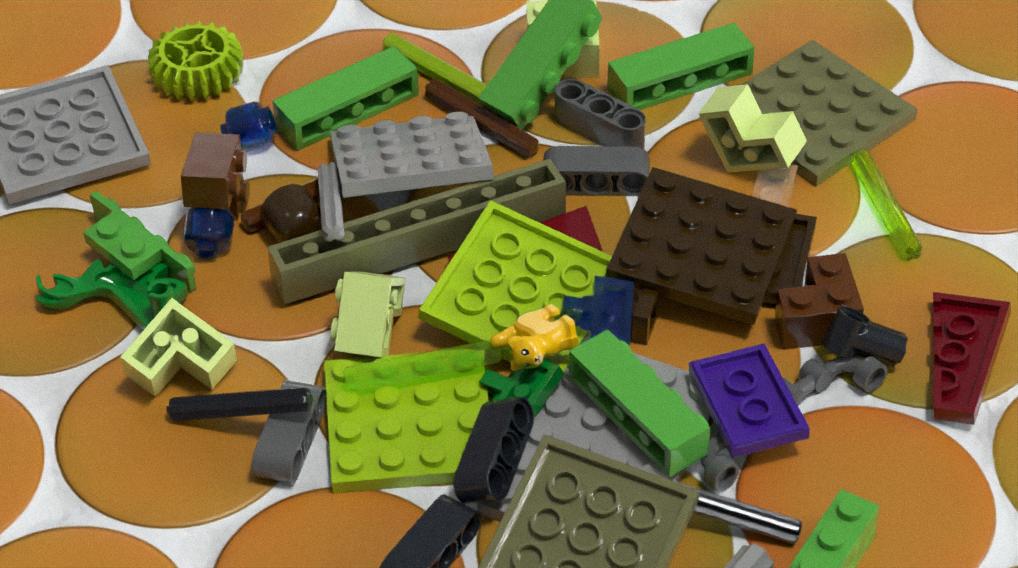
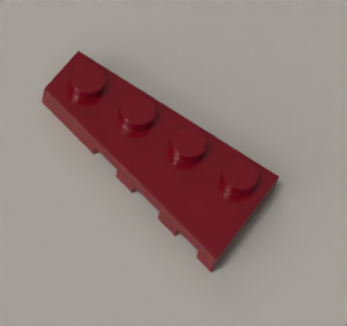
(964, 352)

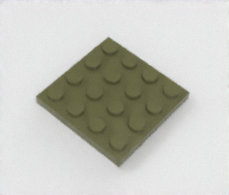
(833, 105)
(589, 514)

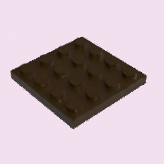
(702, 245)

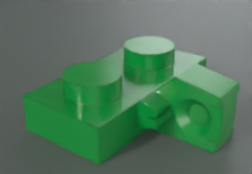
(533, 384)

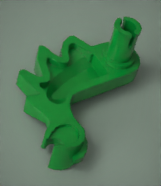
(137, 298)

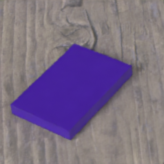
(748, 400)

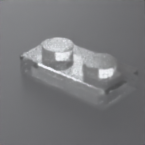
(776, 185)

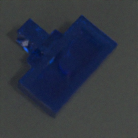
(605, 309)

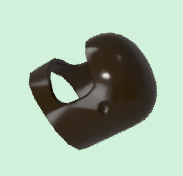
(290, 213)

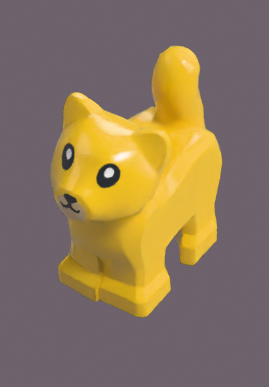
(537, 337)

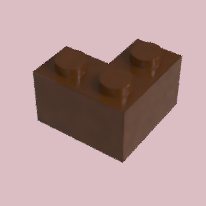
(215, 173)
(807, 310)

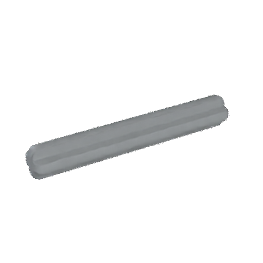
(330, 202)

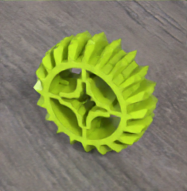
(195, 61)

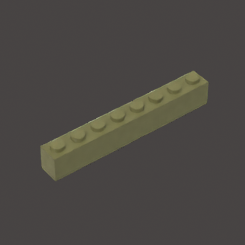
(411, 230)

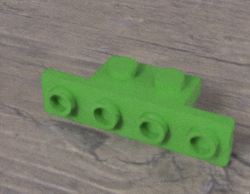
(131, 246)

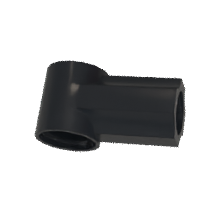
(856, 334)

